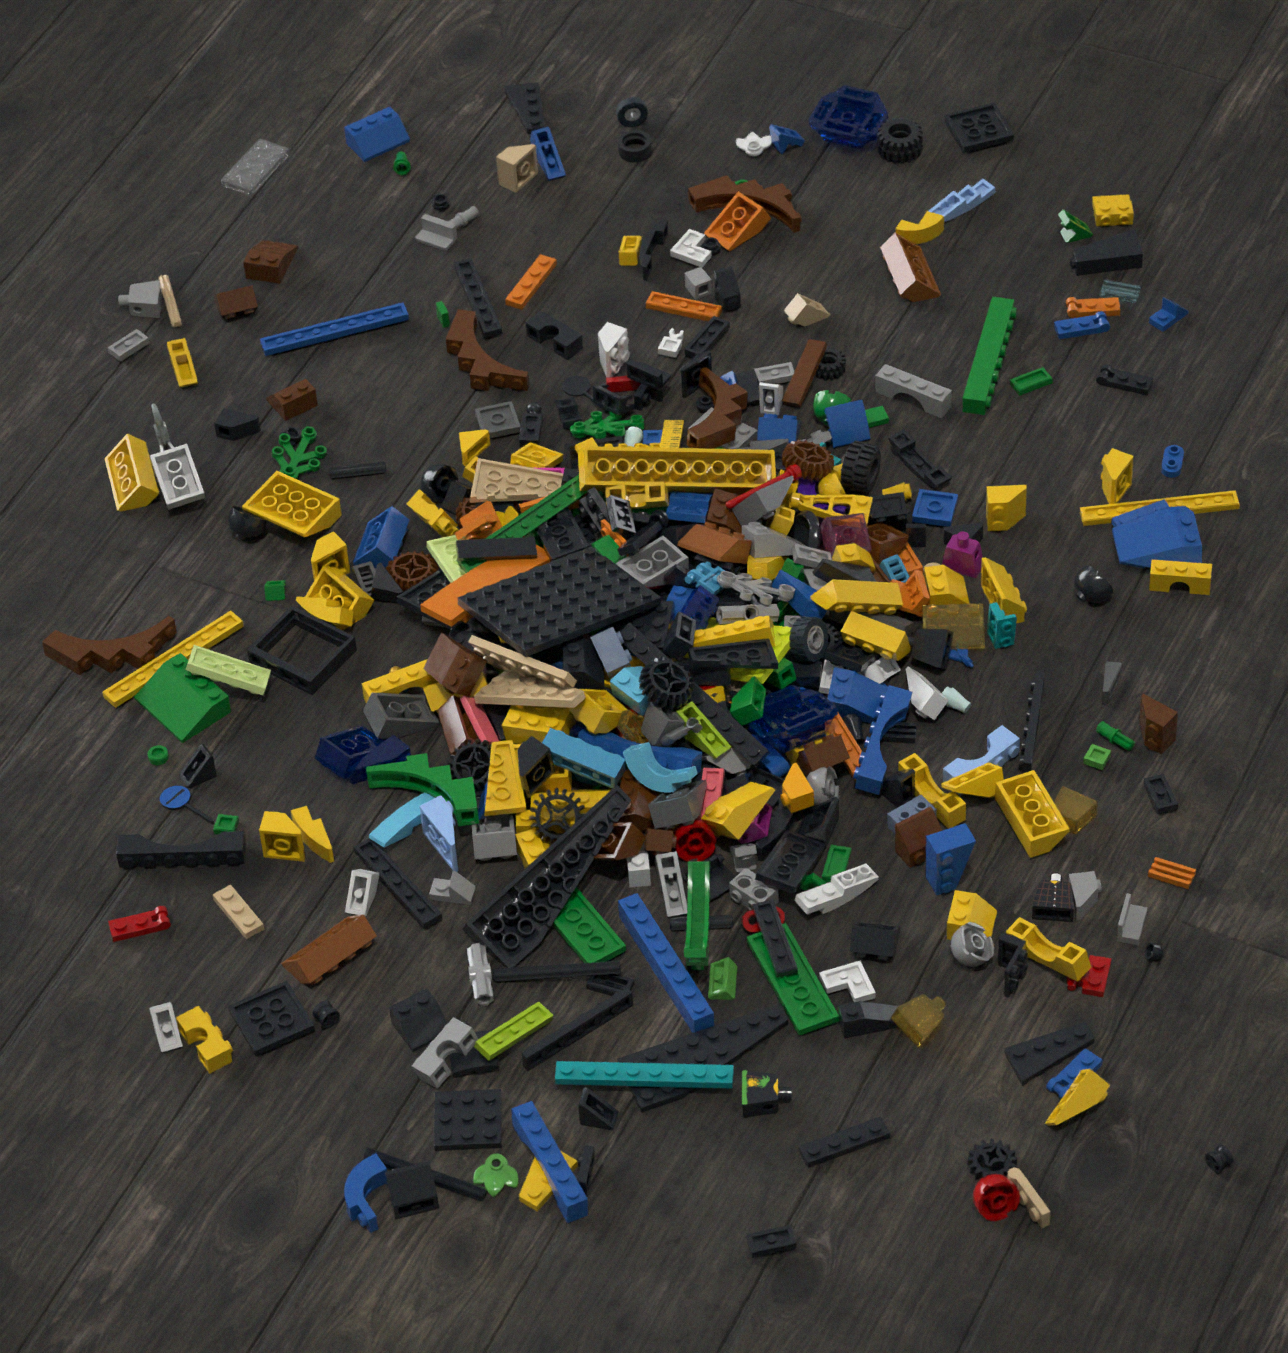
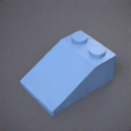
(439, 828)

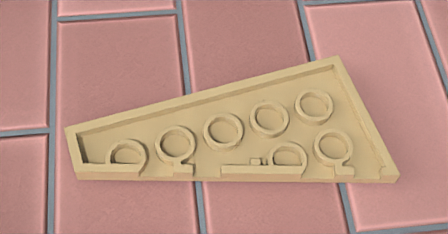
(524, 666)

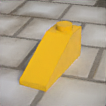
(977, 781)
(1082, 1094)

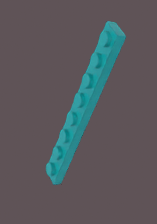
(644, 1074)

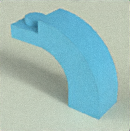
(653, 775)

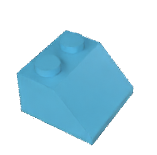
(626, 688)

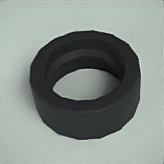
(635, 154)

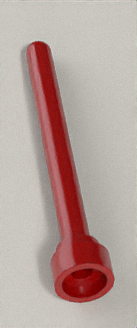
(793, 470)

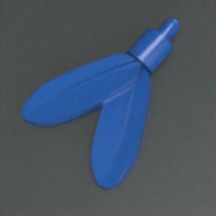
(962, 656)

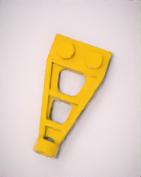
(857, 504)

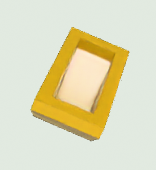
(473, 444)

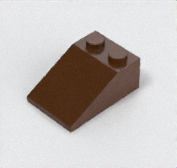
(269, 261)
(721, 515)
(454, 665)

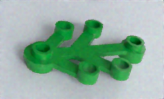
(599, 430)
(308, 436)

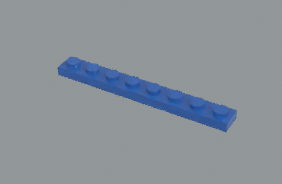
(334, 329)

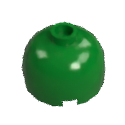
(823, 400)

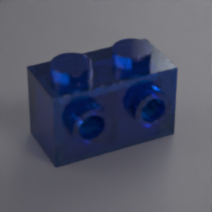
(700, 606)

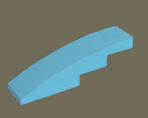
(400, 822)

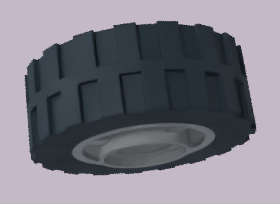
(808, 639)

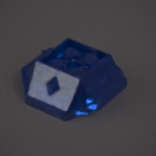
(849, 116)
(793, 718)

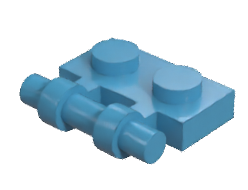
(706, 577)

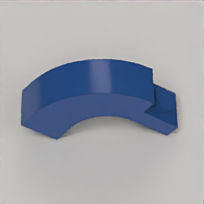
(360, 1183)

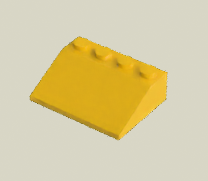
(294, 505)

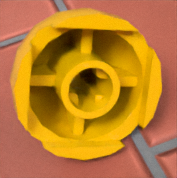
(831, 486)

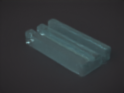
(1123, 291)

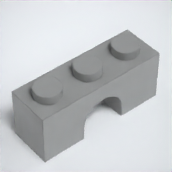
(453, 1038)

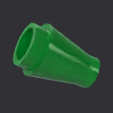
(401, 164)

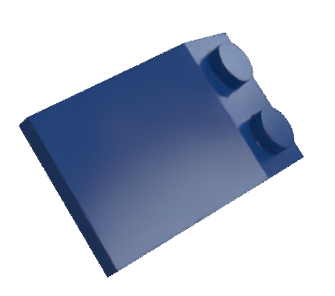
(855, 694)

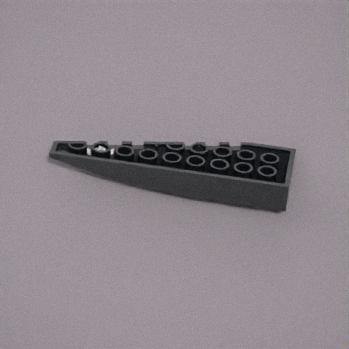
(530, 903)

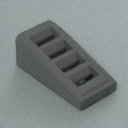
(363, 569)
(1111, 678)

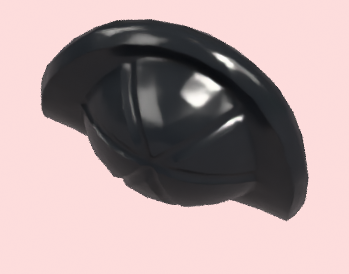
(806, 530)

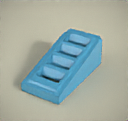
(892, 565)

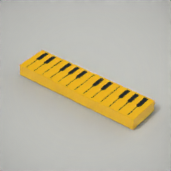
(672, 434)

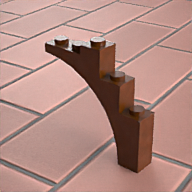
(720, 191)
(471, 358)
(721, 424)
(109, 655)

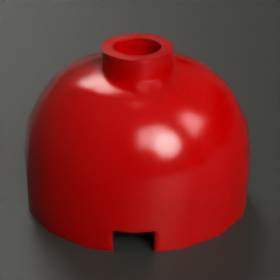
(695, 841)
(995, 1197)

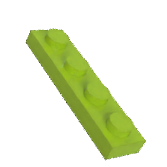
(513, 1031)

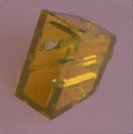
(1075, 809)
(919, 1017)

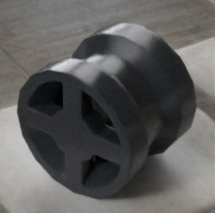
(326, 1014)
(1219, 1158)

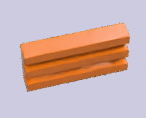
(1173, 870)

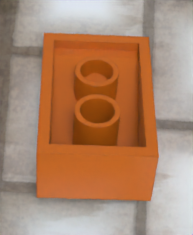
(738, 222)

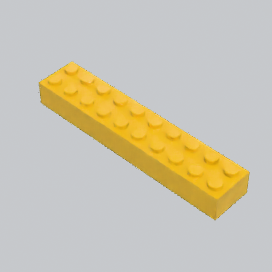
(680, 468)

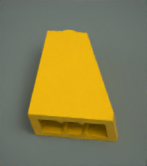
(765, 566)

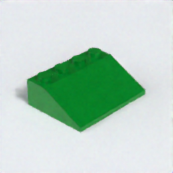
(183, 700)

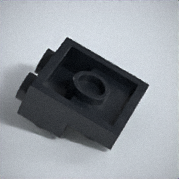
(594, 509)

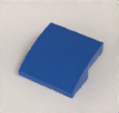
(847, 423)
(688, 506)

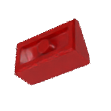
(621, 383)

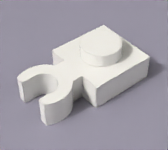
(671, 345)

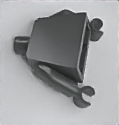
(665, 726)

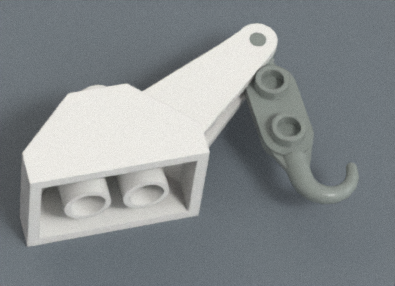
(174, 468)

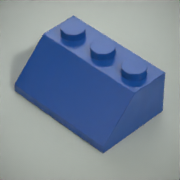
(376, 134)
(382, 538)

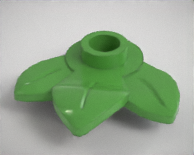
(496, 1177)

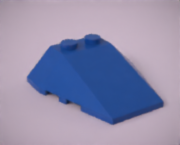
(1161, 535)

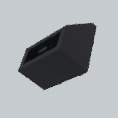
(412, 1190)

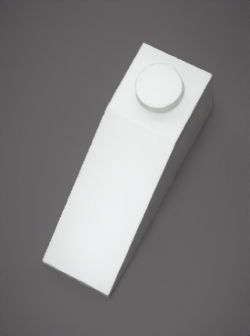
(925, 696)

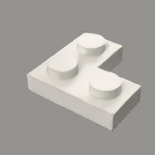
(689, 249)
(851, 977)

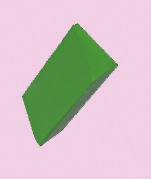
(722, 980)

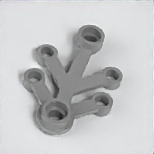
(758, 587)

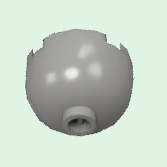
(823, 784)
(971, 945)

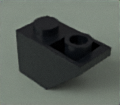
(236, 425)

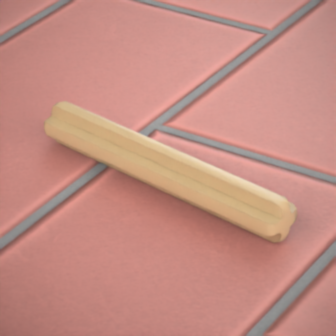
(170, 301)

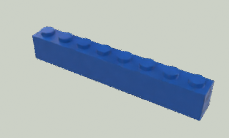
(665, 963)

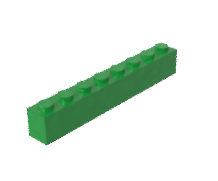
(989, 356)

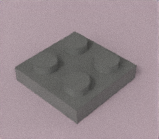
(498, 419)

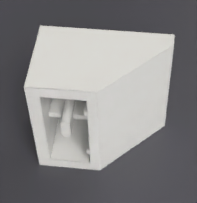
(613, 348)

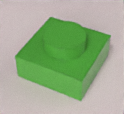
(1097, 757)

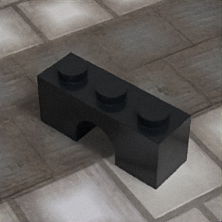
(565, 340)

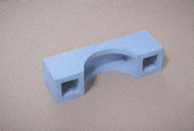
(1000, 746)

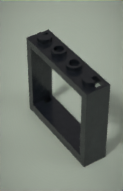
(308, 683)

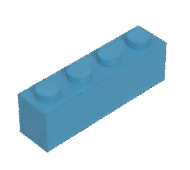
(585, 758)

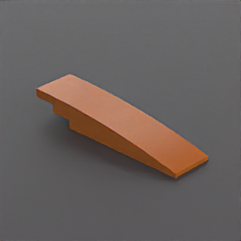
(444, 603)

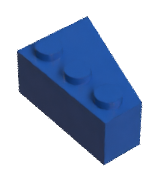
(947, 857)

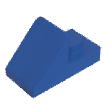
(783, 136)
(1168, 315)

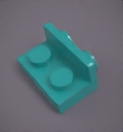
(1000, 627)

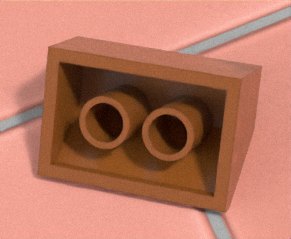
(717, 543)

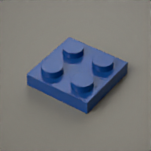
(935, 508)

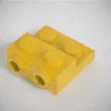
(1112, 210)
(536, 457)

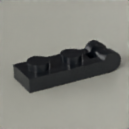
(1124, 380)

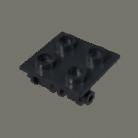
(719, 876)

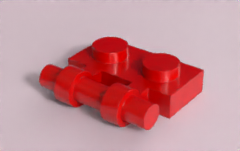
(1095, 978)

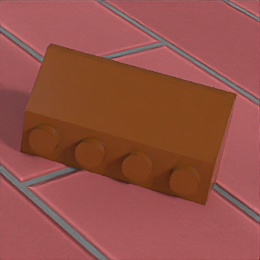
(909, 269)
(330, 949)

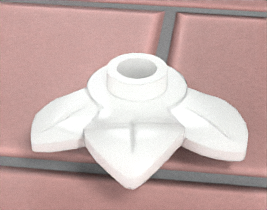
(753, 144)

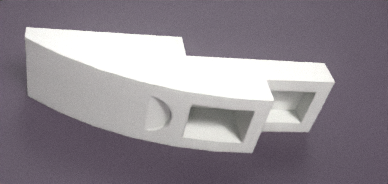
(839, 891)

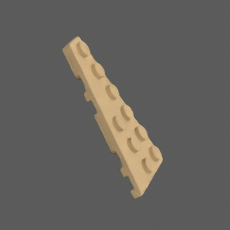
(511, 482)
(527, 691)

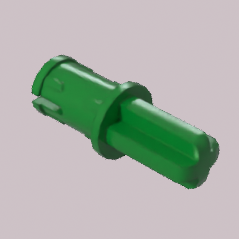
(1115, 736)

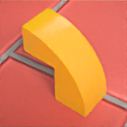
(928, 228)

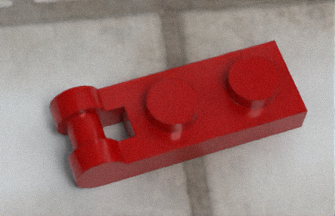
(139, 924)

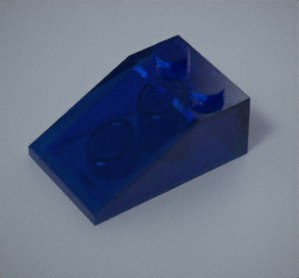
(345, 748)

